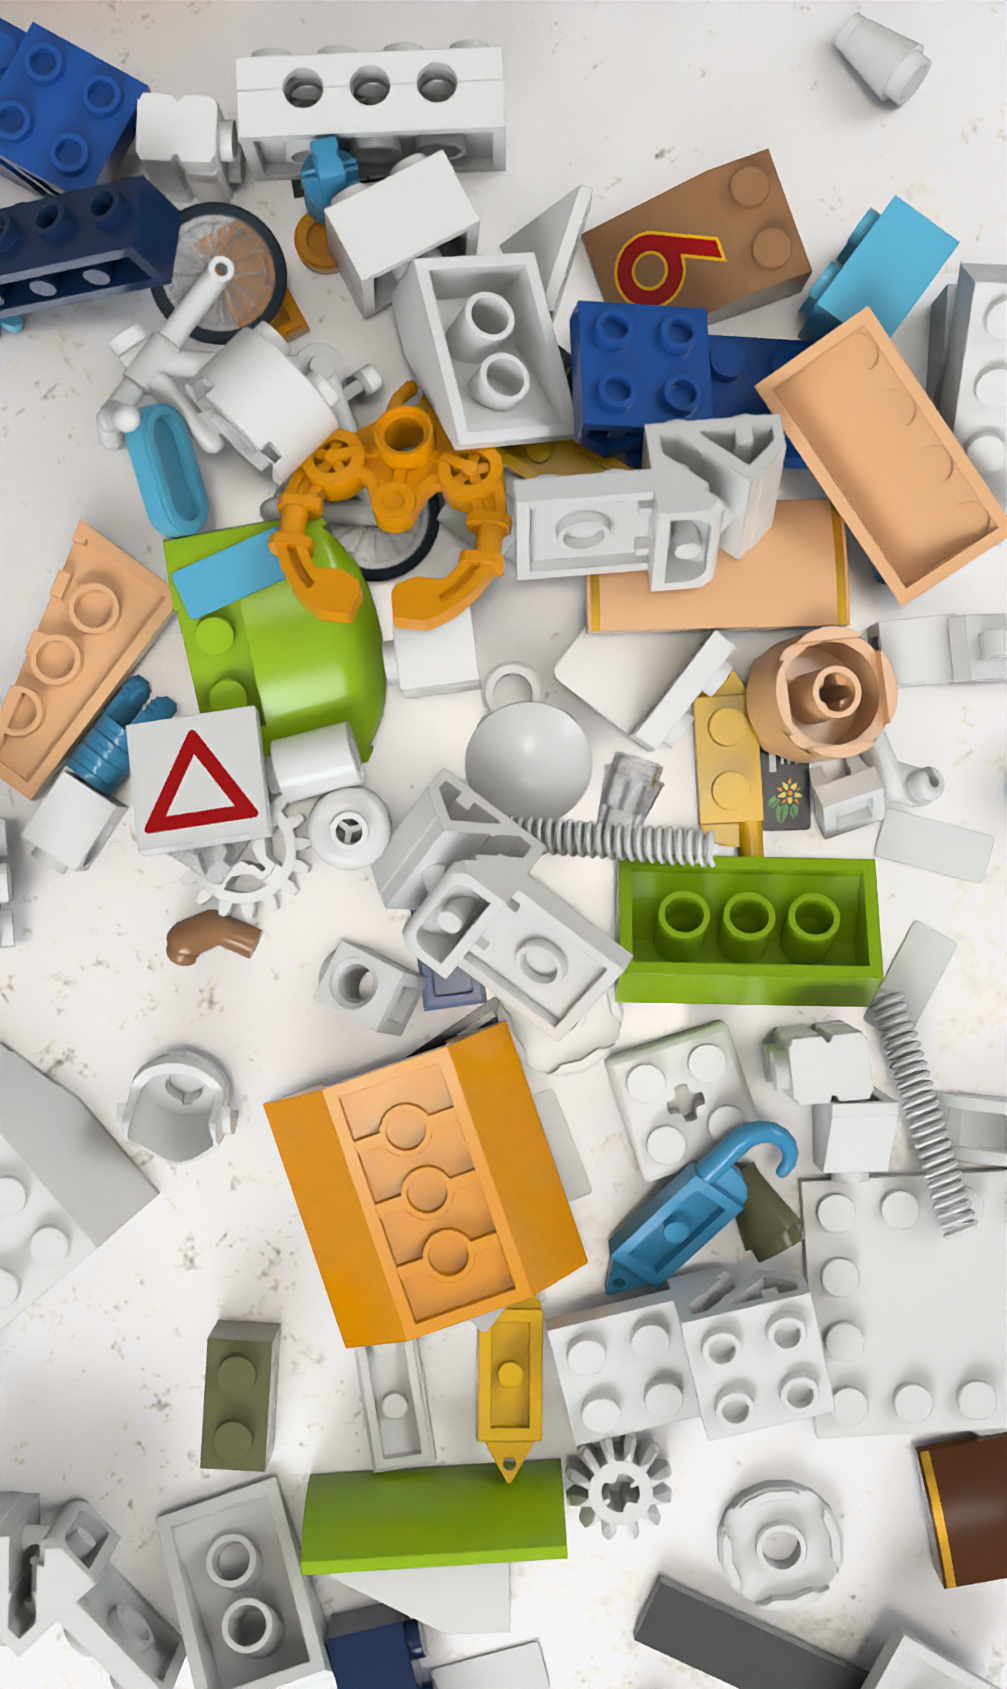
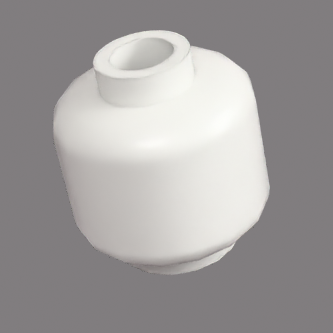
(356, 804)

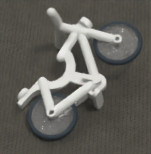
(228, 279)

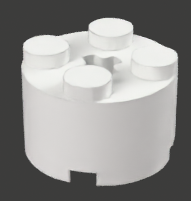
(266, 401)

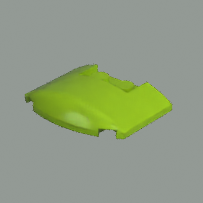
(279, 653)

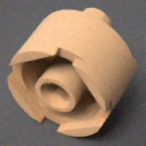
(786, 702)

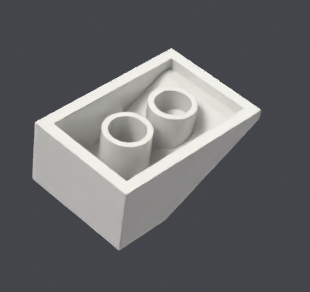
(485, 349)
(242, 1593)

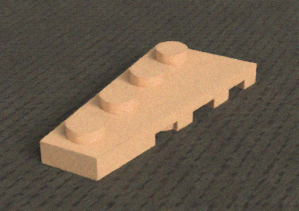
(87, 645)

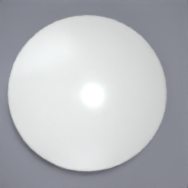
(529, 760)

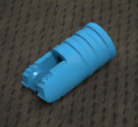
(103, 753)

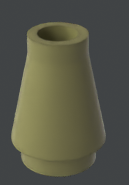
(766, 1221)

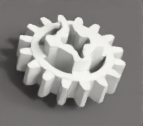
(273, 874)

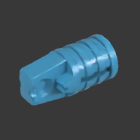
(325, 175)

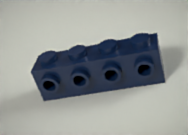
(86, 245)

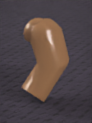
(207, 930)

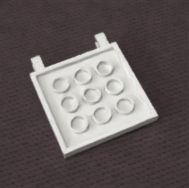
(900, 1311)

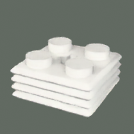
(646, 1081)

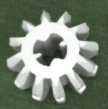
(634, 1499)

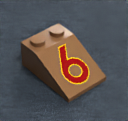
(704, 244)

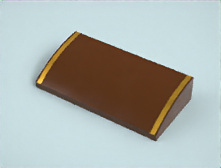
(965, 1507)

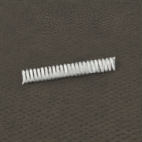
(578, 833)
(923, 1114)

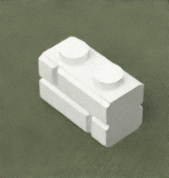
(188, 147)
(819, 1062)

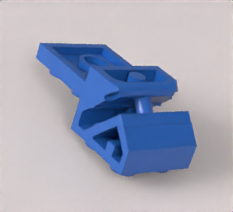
(61, 112)
(662, 366)

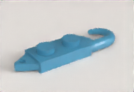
(690, 1209)

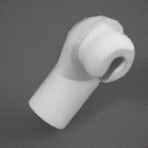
(903, 781)

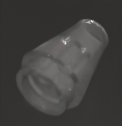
(629, 790)

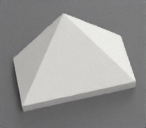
(554, 241)

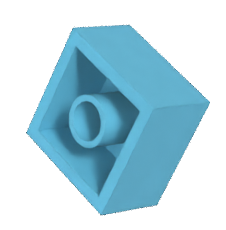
(884, 267)

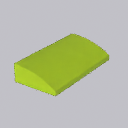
(433, 1517)

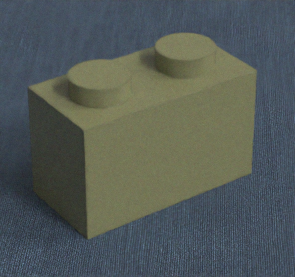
(240, 1395)

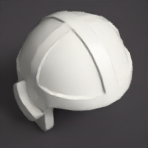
(177, 1108)

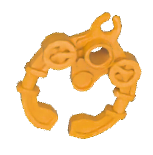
(398, 491)

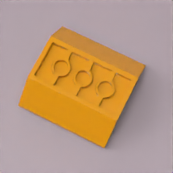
(427, 1189)

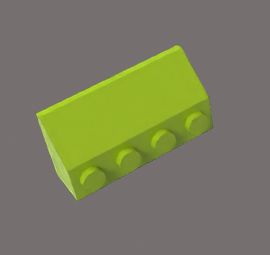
(750, 932)

